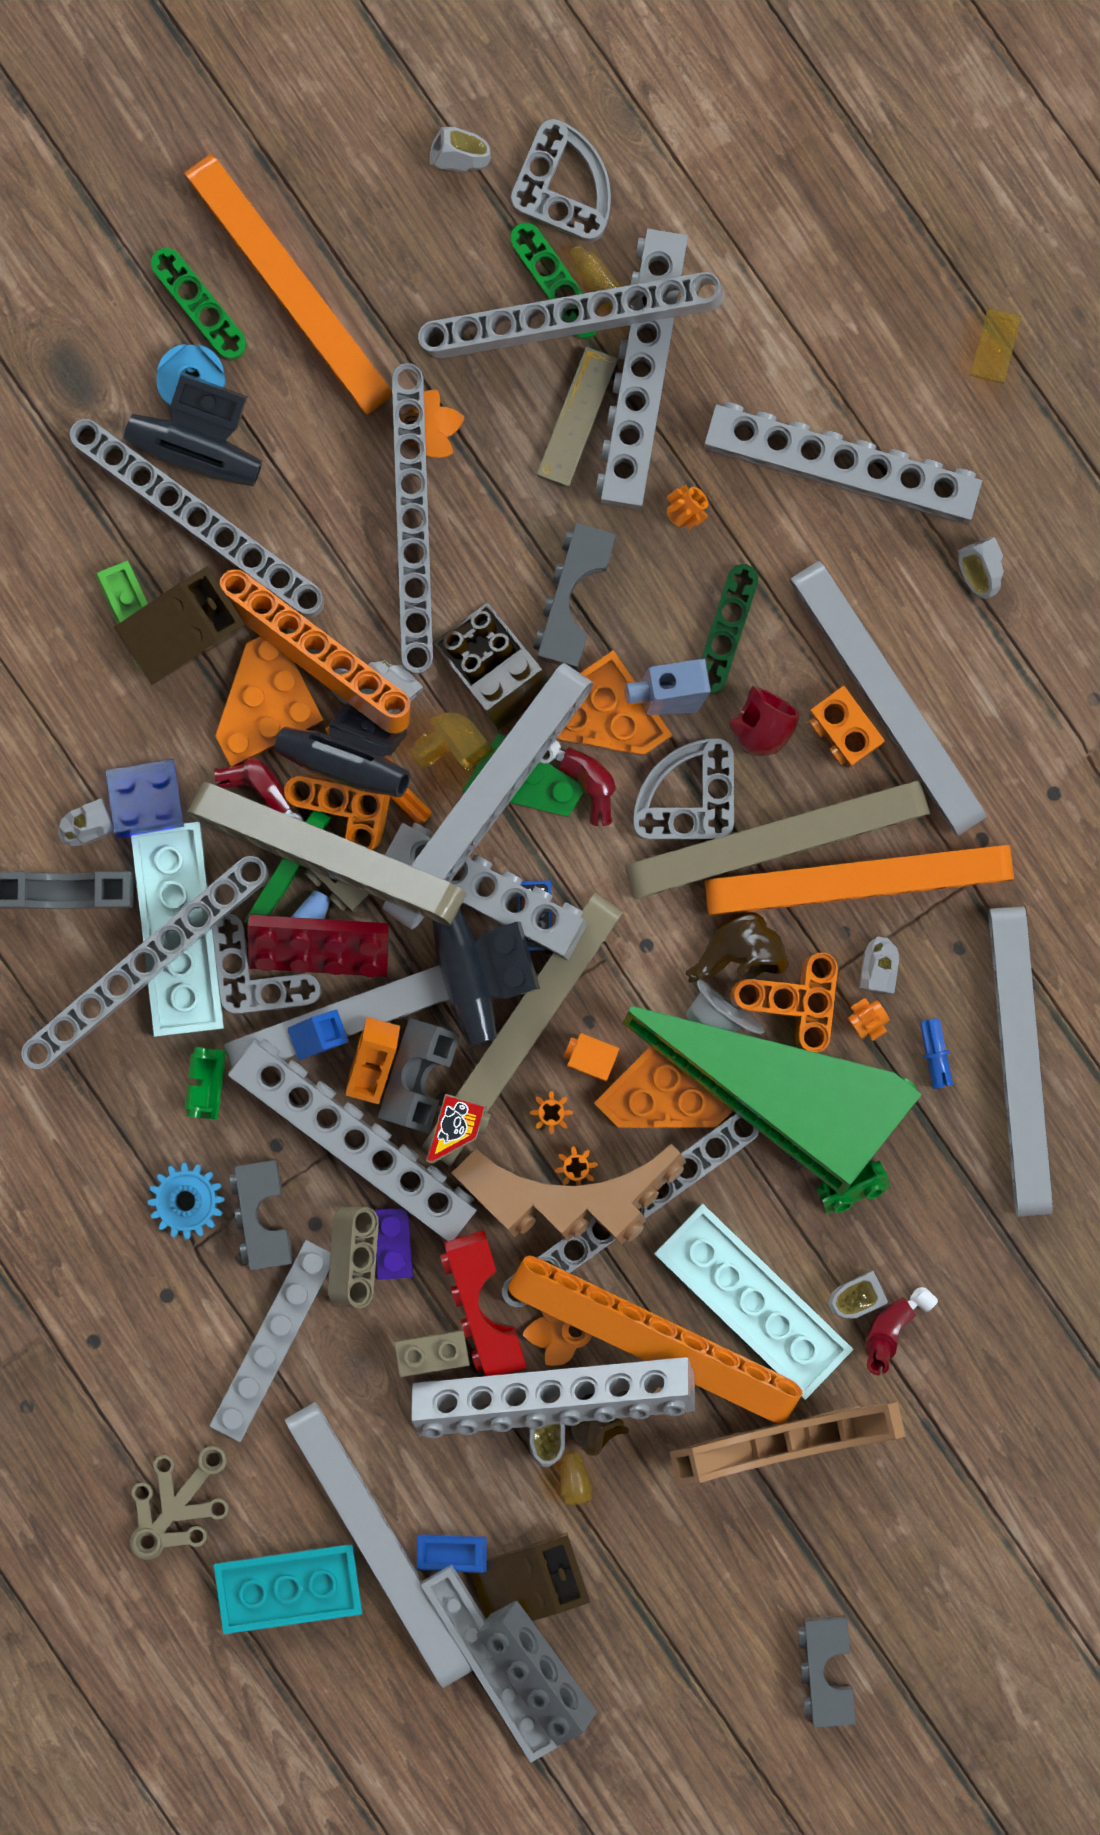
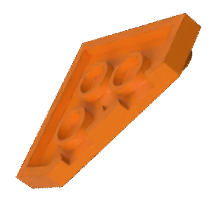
(262, 701)
(606, 717)
(660, 1096)

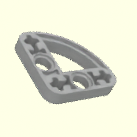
(546, 198)
(700, 816)

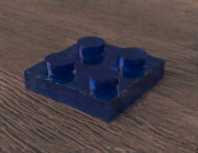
(144, 798)

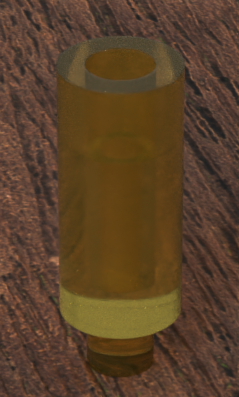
(593, 271)

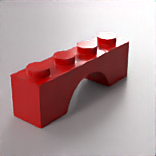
(472, 1265)

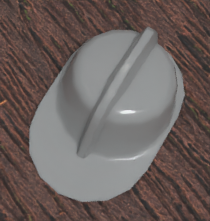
(716, 1011)

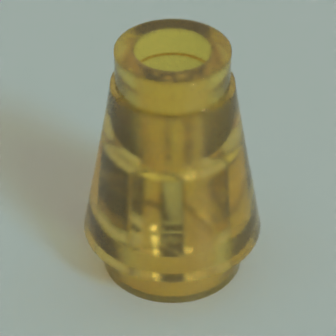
(574, 1480)

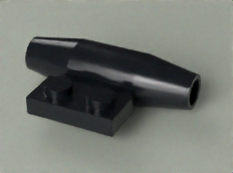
(198, 434)
(349, 754)
(482, 969)

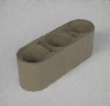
(345, 1271)

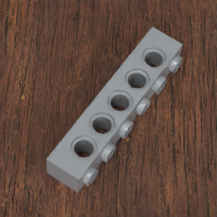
(560, 938)

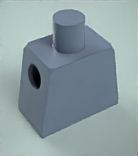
(671, 688)

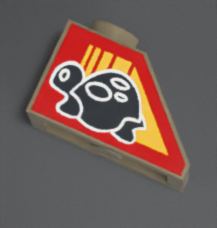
(457, 1126)

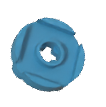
(190, 359)

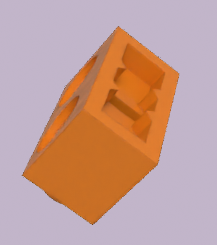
(853, 722)
(591, 1056)
(372, 1060)

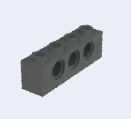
(536, 1673)

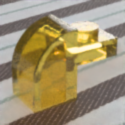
(452, 734)

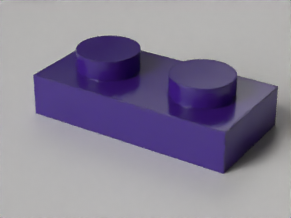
(393, 1244)

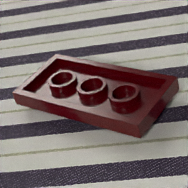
(318, 945)

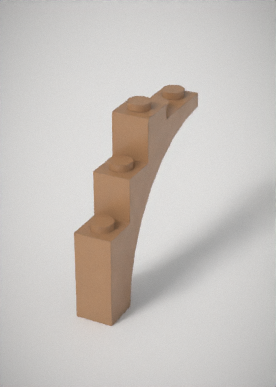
(569, 1208)
(786, 1441)

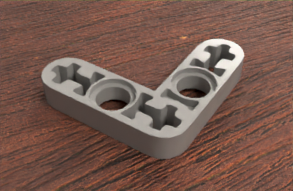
(253, 988)

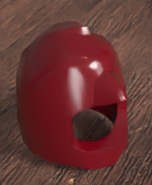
(764, 723)

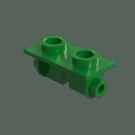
(208, 1069)
(869, 1184)

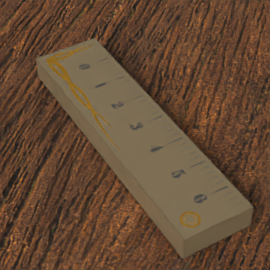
(577, 417)

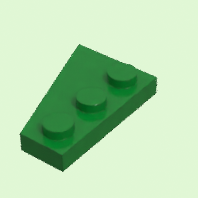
(543, 790)

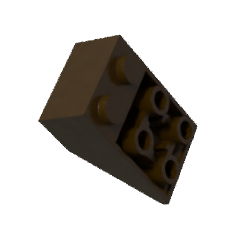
(180, 626)
(492, 665)
(538, 1576)

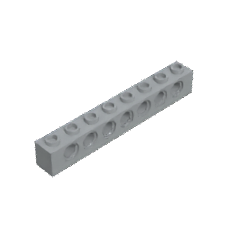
(856, 479)
(629, 492)
(445, 1221)
(537, 1388)

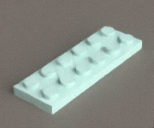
(168, 877)
(753, 1300)

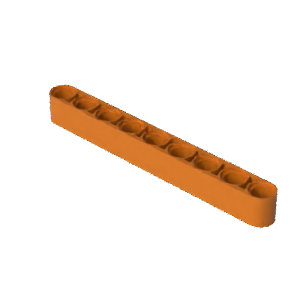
(288, 284)
(859, 880)
(654, 1338)

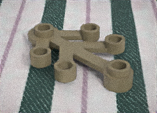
(175, 1507)

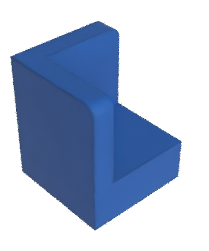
(317, 1034)

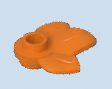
(439, 424)
(555, 1337)

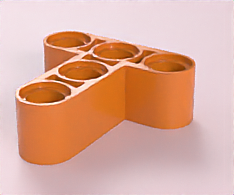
(351, 807)
(798, 1003)

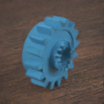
(168, 1207)

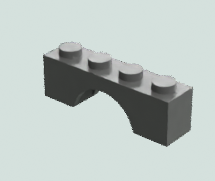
(587, 554)
(67, 891)

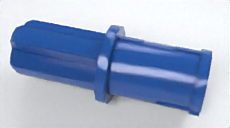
(936, 1053)

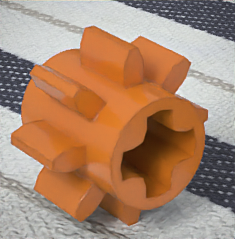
(687, 507)
(868, 1019)
(551, 1102)
(582, 1159)

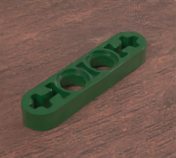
(730, 630)

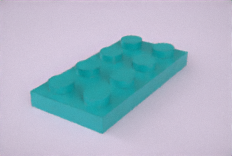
(288, 1588)

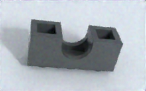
(418, 1054)
(262, 1246)
(827, 1703)

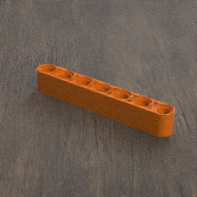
(320, 665)

